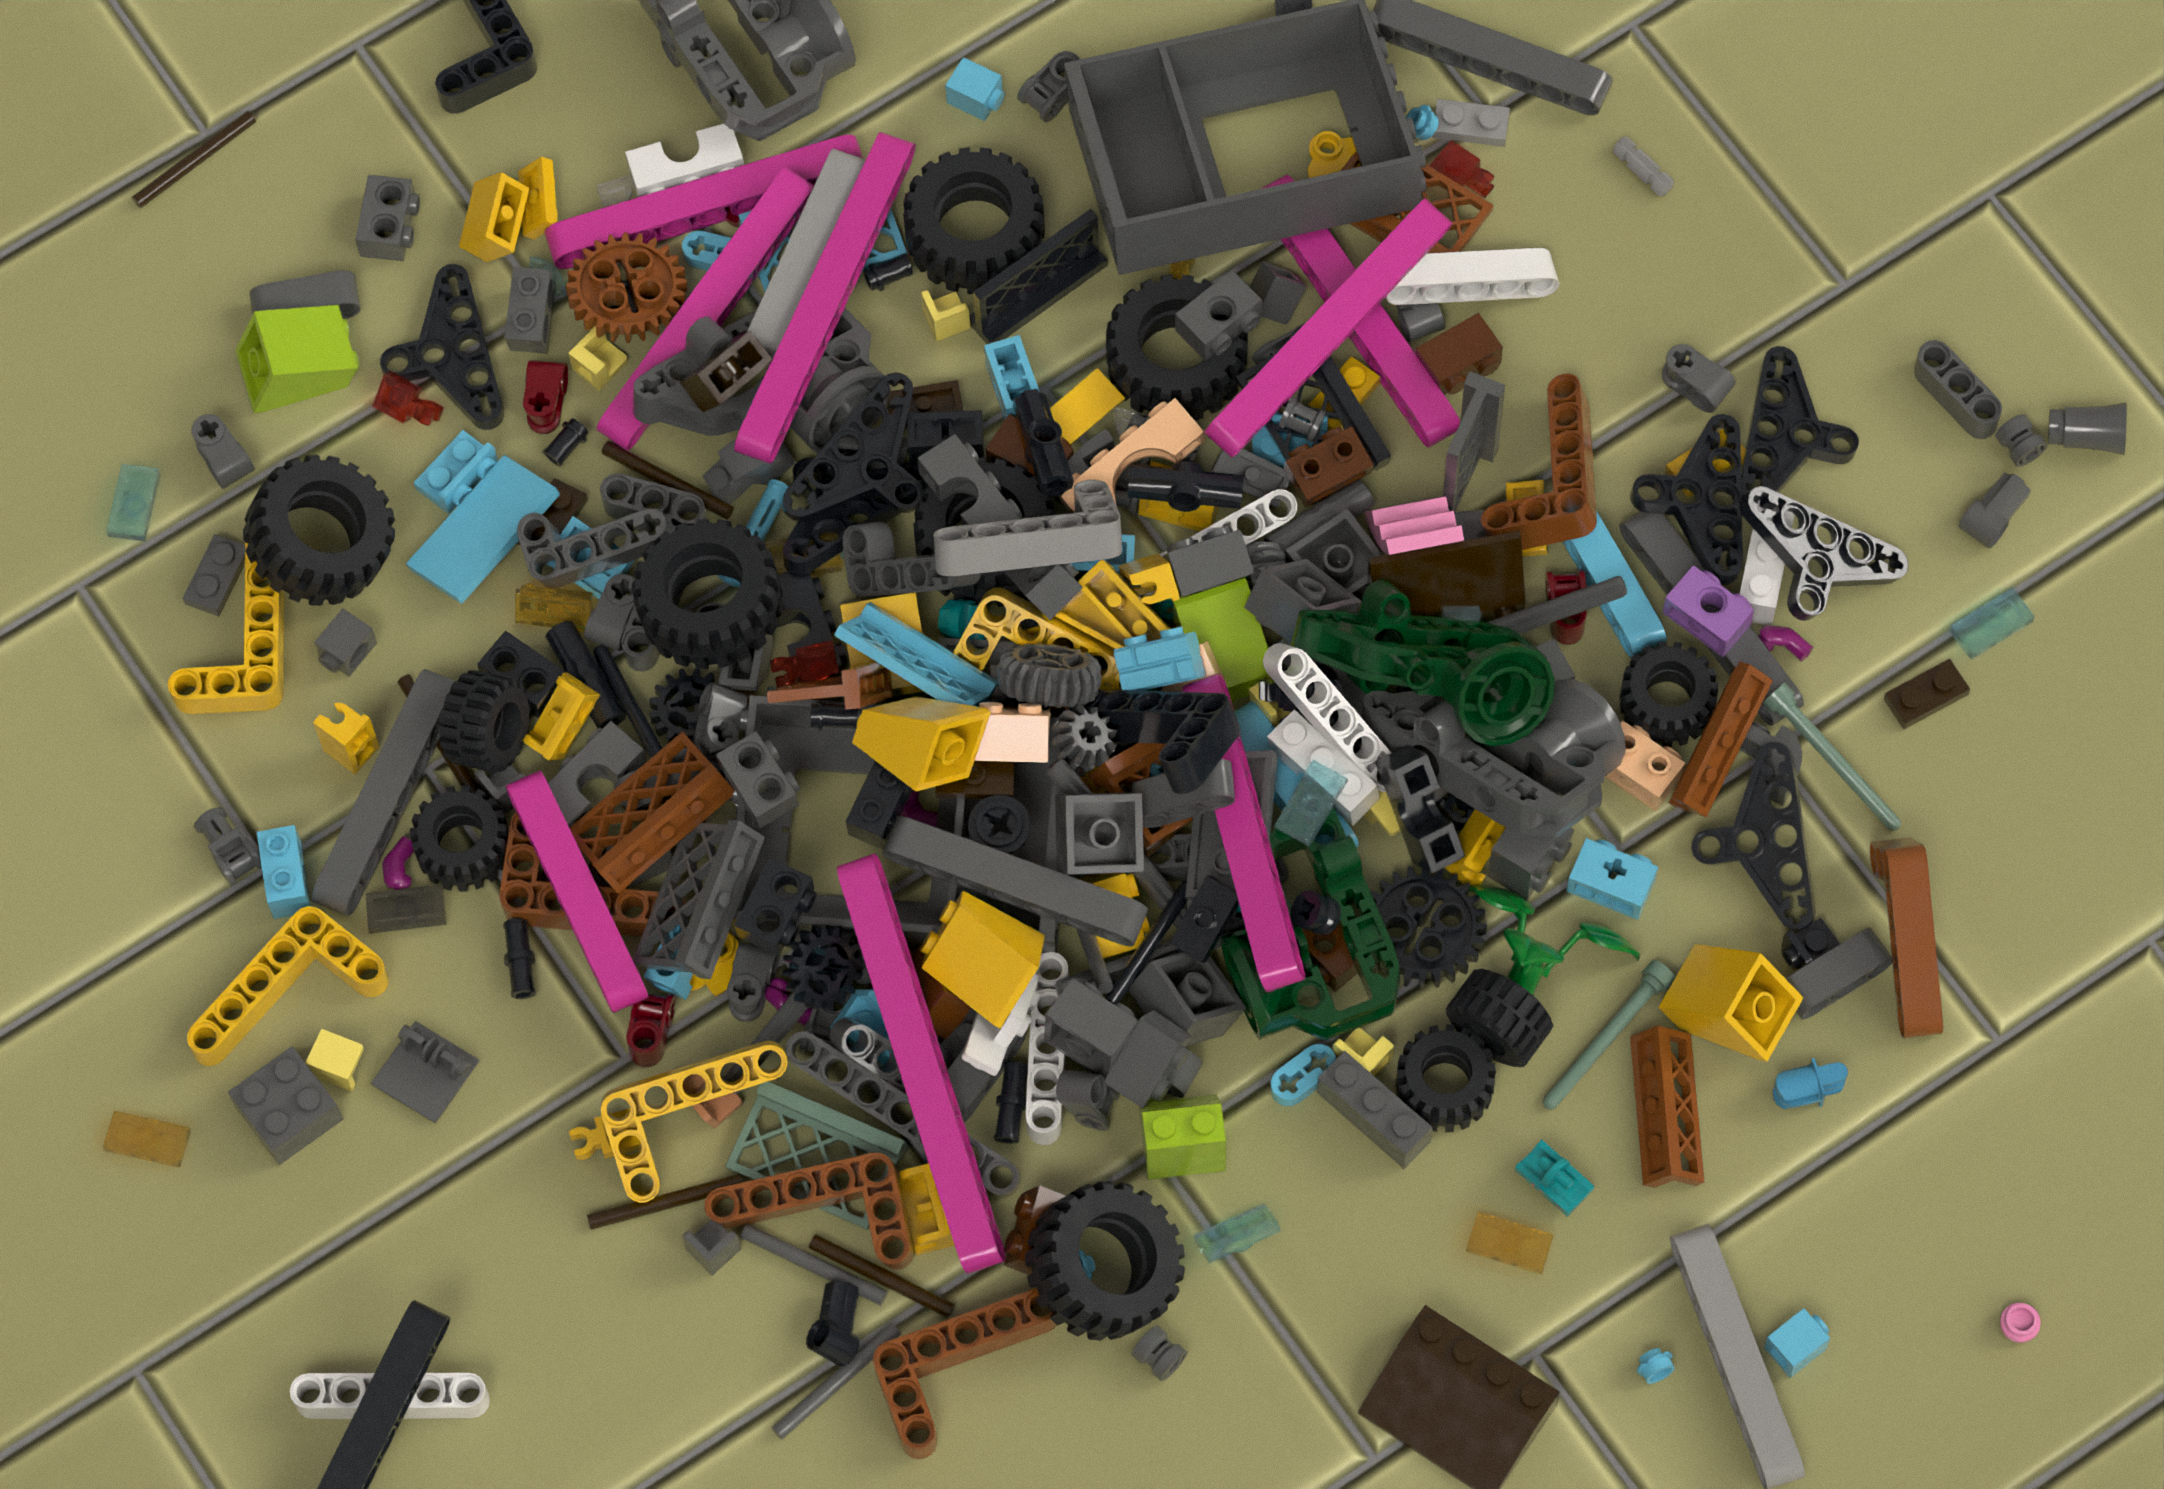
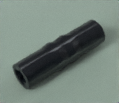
(582, 665)

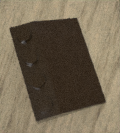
(1460, 573)
(1459, 1402)

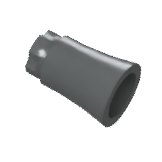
(2089, 427)

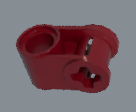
(544, 394)
(1558, 586)
(651, 1021)

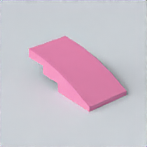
(1413, 526)

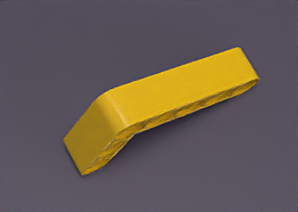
(1009, 626)
(255, 669)
(281, 977)
(677, 1099)

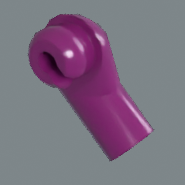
(1785, 637)
(915, 811)
(394, 866)
(777, 995)

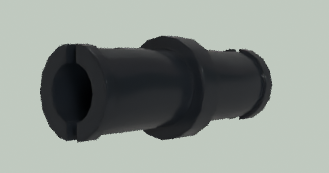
(519, 958)
(1011, 1102)

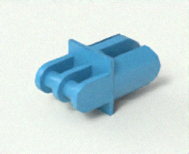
(1808, 1084)

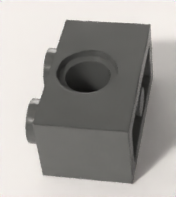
(1226, 297)

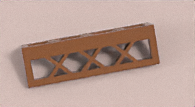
(1721, 740)
(1660, 1105)

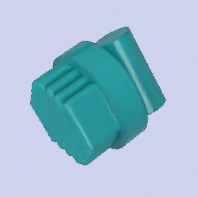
(955, 617)

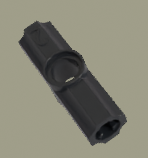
(1043, 443)
(1185, 486)

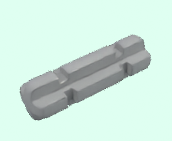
(1643, 166)

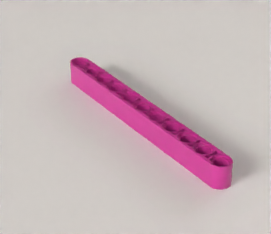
(824, 298)
(921, 1064)

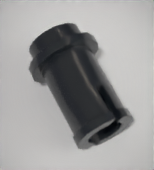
(887, 272)
(566, 441)
(833, 716)

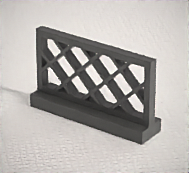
(1476, 435)
(713, 902)

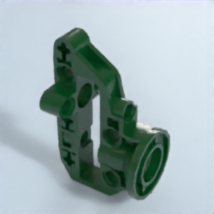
(1481, 669)
(1340, 877)

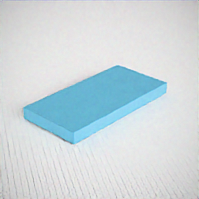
(481, 529)

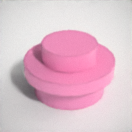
(2020, 1322)

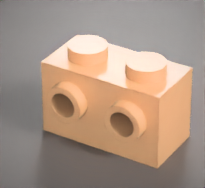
(1015, 734)
(1647, 768)

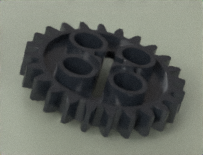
(1454, 943)

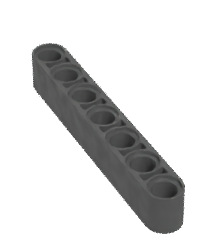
(1492, 55)
(1668, 561)
(383, 796)
(1015, 881)
(884, 1107)

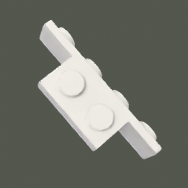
(988, 1043)

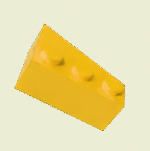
(1110, 609)

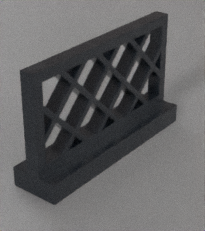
(1038, 280)
(1342, 402)

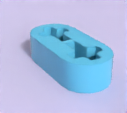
(713, 247)
(1297, 1068)

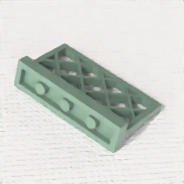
(820, 1119)

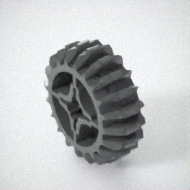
(1049, 675)

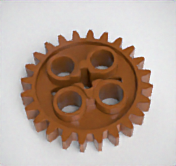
(593, 296)

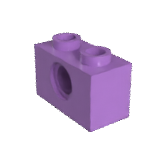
(1716, 629)

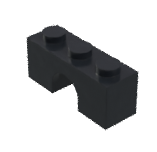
(803, 606)
(1409, 786)

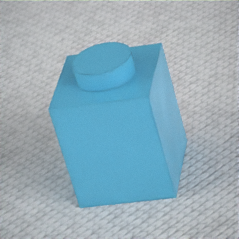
(974, 89)
(1798, 1342)

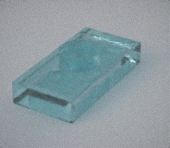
(133, 502)
(1991, 623)
(1311, 803)
(1237, 1233)

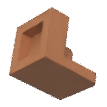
(713, 1110)

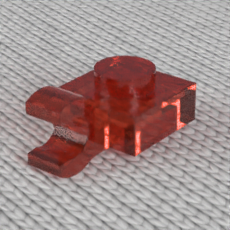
(1463, 169)
(400, 401)
(809, 663)

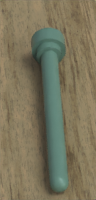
(1783, 703)
(1654, 980)

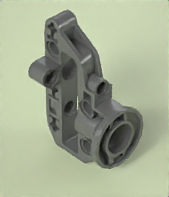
(797, 37)
(833, 395)
(1569, 748)

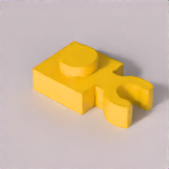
(599, 1139)

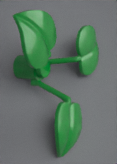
(1530, 953)

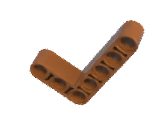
(1571, 507)
(1905, 871)
(541, 894)
(821, 1196)
(951, 1353)

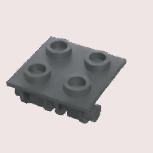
(424, 1071)

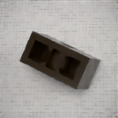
(726, 371)

